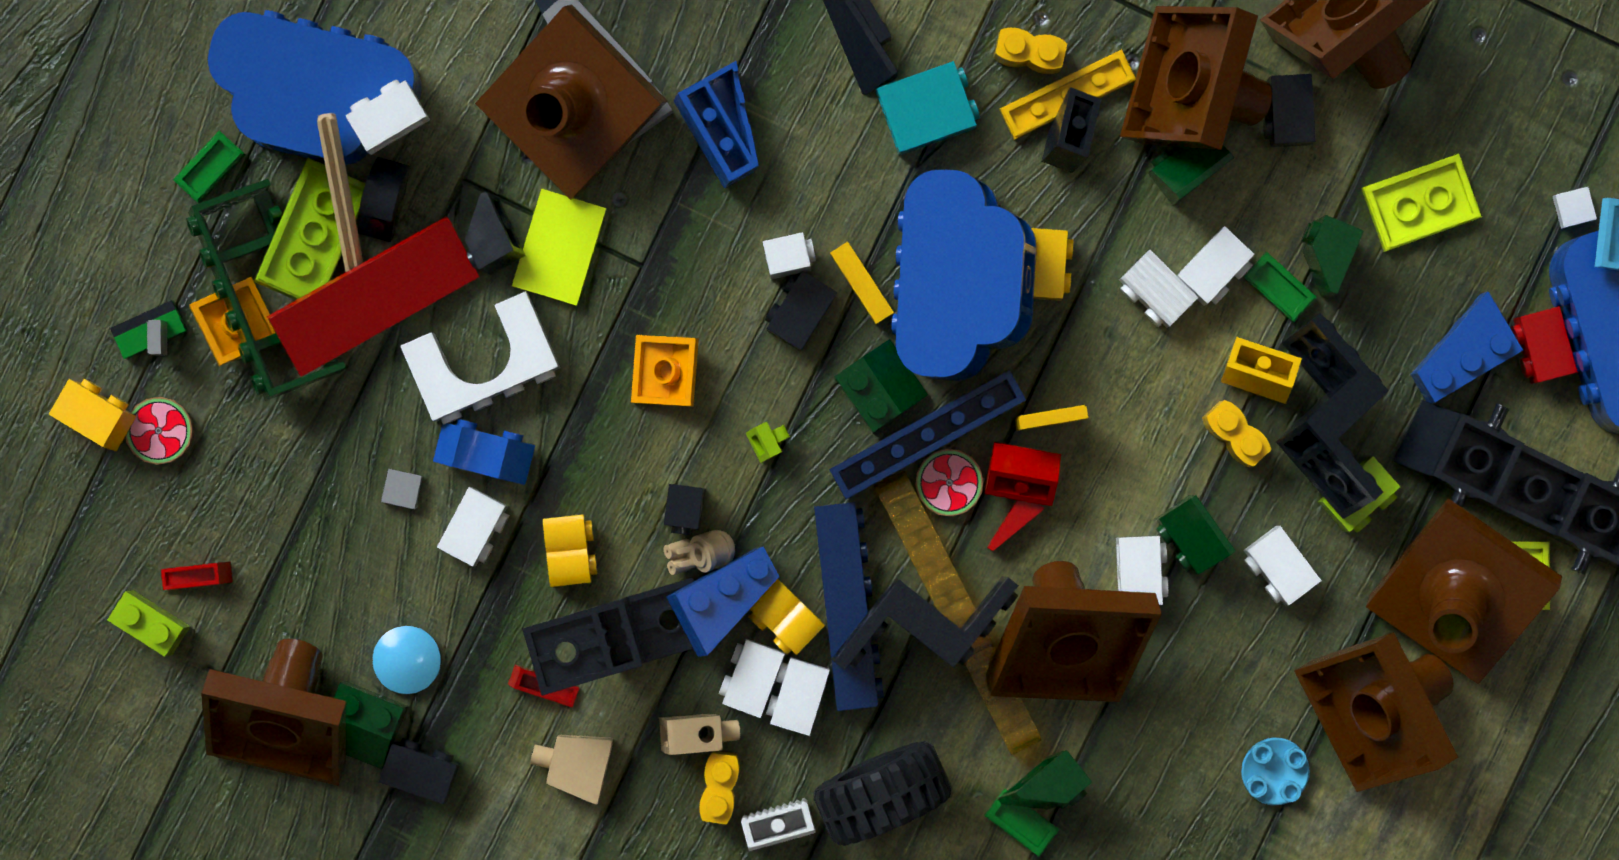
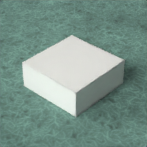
(1574, 207)

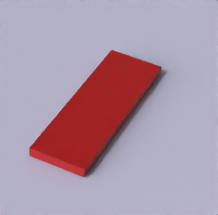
(373, 296)

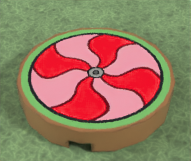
(160, 431)
(949, 482)

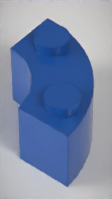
(484, 453)

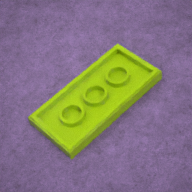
(307, 236)

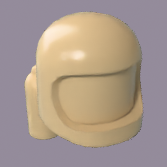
(704, 551)

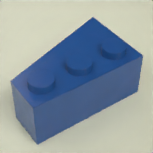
(720, 124)
(1467, 351)
(721, 598)

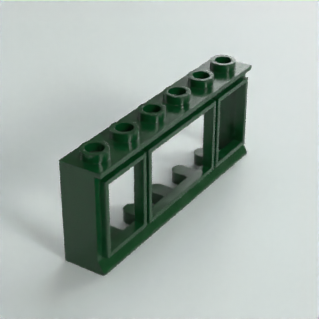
(223, 287)

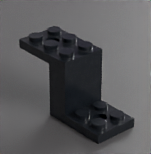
(1349, 394)
(927, 623)
(606, 639)

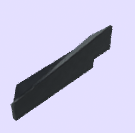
(862, 38)

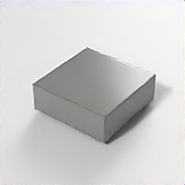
(157, 337)
(402, 489)

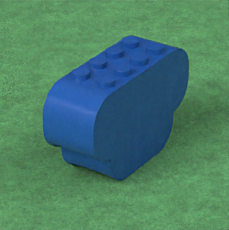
(295, 72)
(961, 276)
(1591, 318)

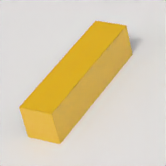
(861, 283)

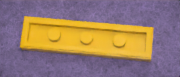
(1043, 105)

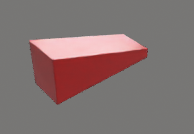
(1018, 516)
(196, 575)
(526, 681)

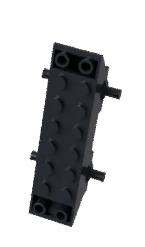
(1515, 480)

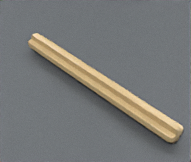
(340, 190)

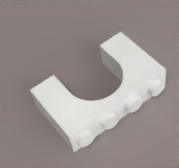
(529, 360)

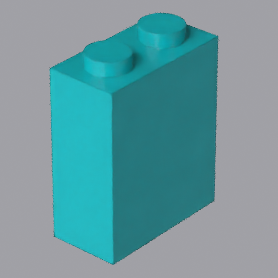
(928, 107)

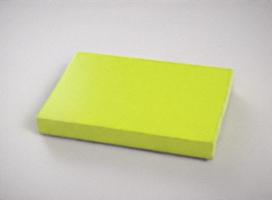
(1421, 202)
(559, 247)

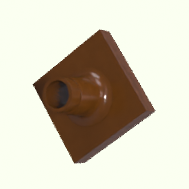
(1346, 33)
(1195, 79)
(599, 95)
(1464, 591)
(1071, 639)
(1381, 710)
(277, 719)

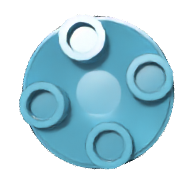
(406, 660)
(1275, 771)

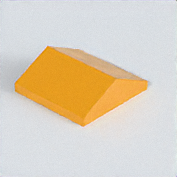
(211, 319)
(664, 370)

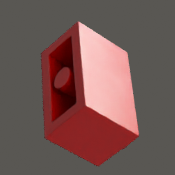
(1544, 345)
(1023, 474)

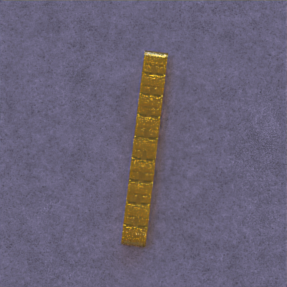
(953, 602)

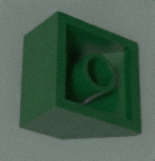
(1186, 169)
(1329, 252)
(880, 386)
(1194, 535)
(370, 723)
(1050, 784)

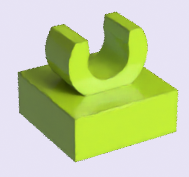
(766, 441)

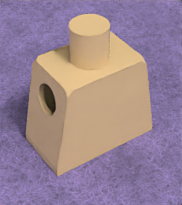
(681, 733)
(576, 764)

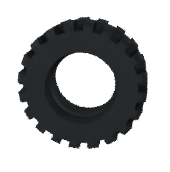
(882, 793)

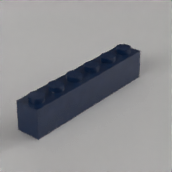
(927, 434)
(846, 601)

